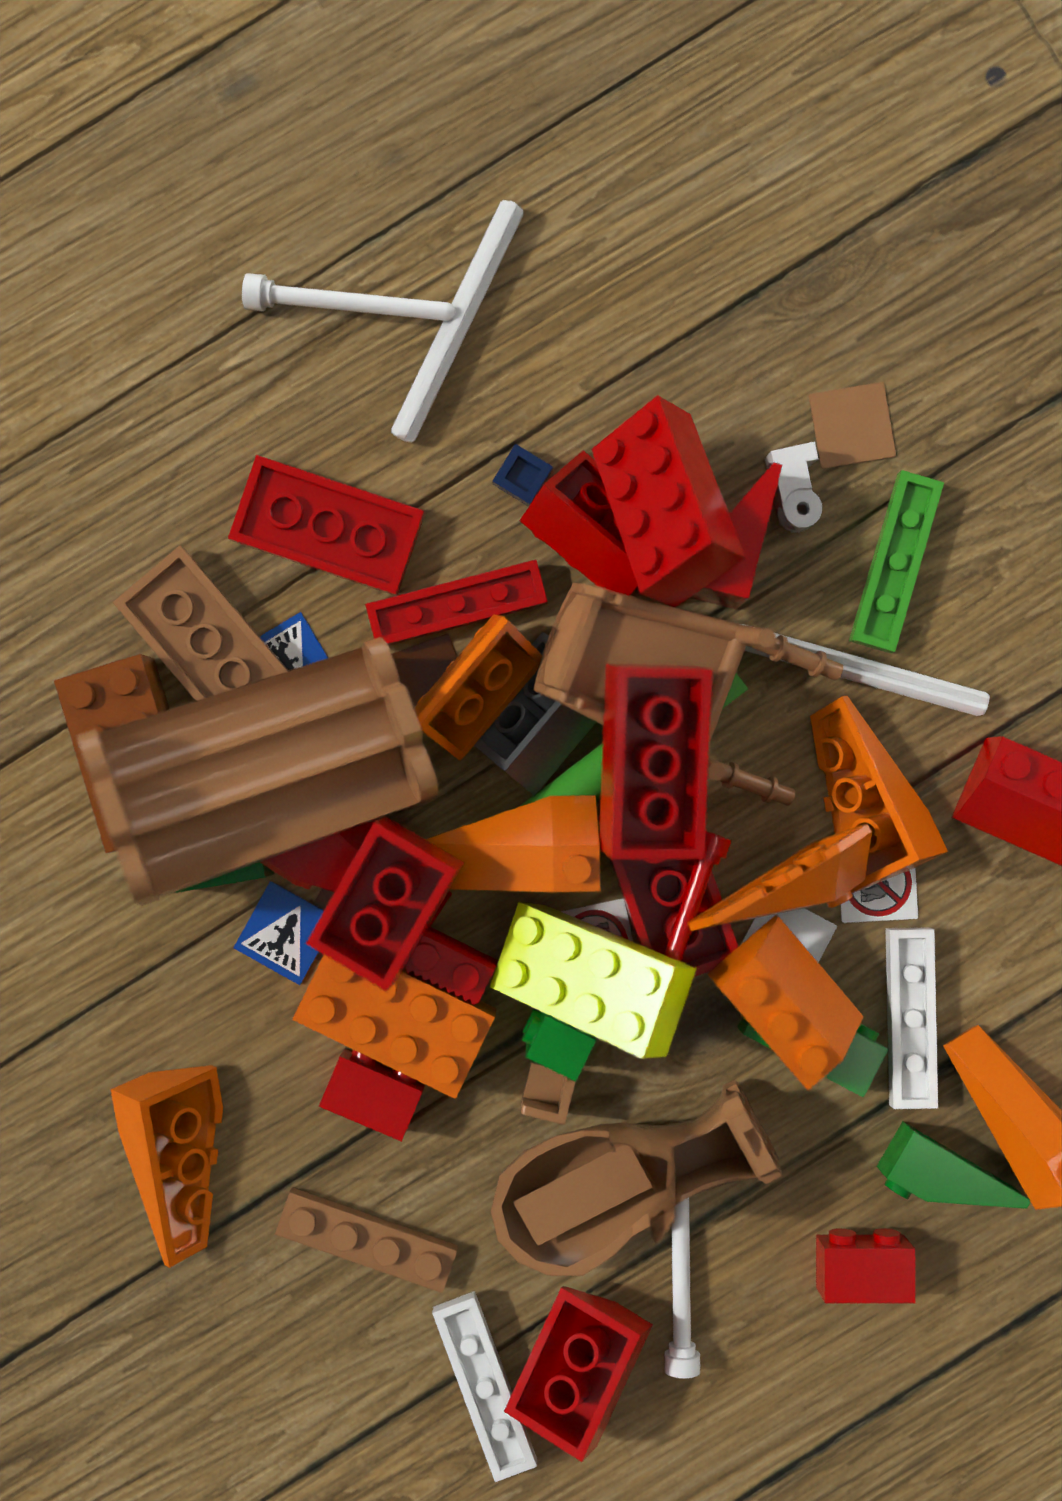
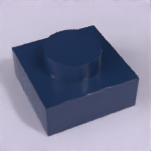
(522, 475)

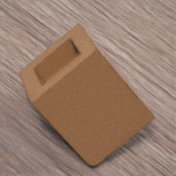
(546, 1094)

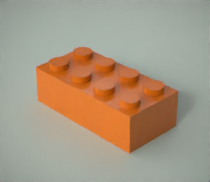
(406, 1028)

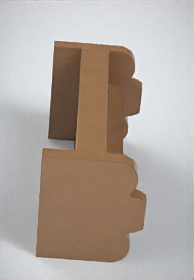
(258, 770)

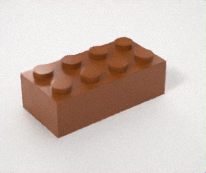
(107, 699)

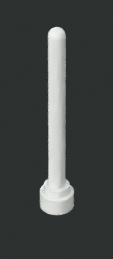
(262, 293)
(681, 1358)

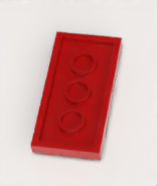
(326, 525)

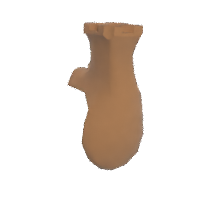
(598, 1186)

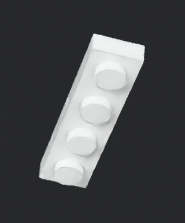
(911, 1018)
(484, 1386)

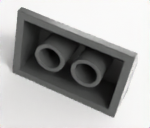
(533, 734)

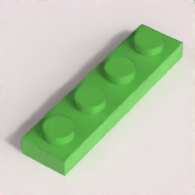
(896, 561)

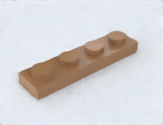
(366, 1240)

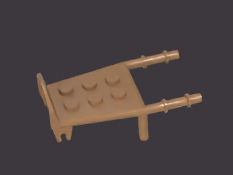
(615, 628)

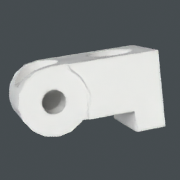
(794, 499)

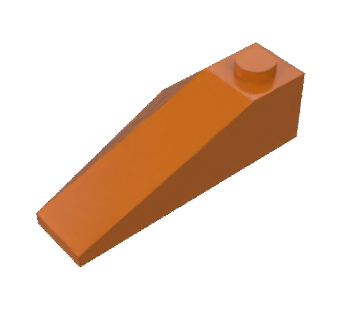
(873, 791)
(530, 848)
(808, 878)
(1016, 1112)
(169, 1142)

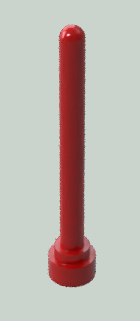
(715, 848)

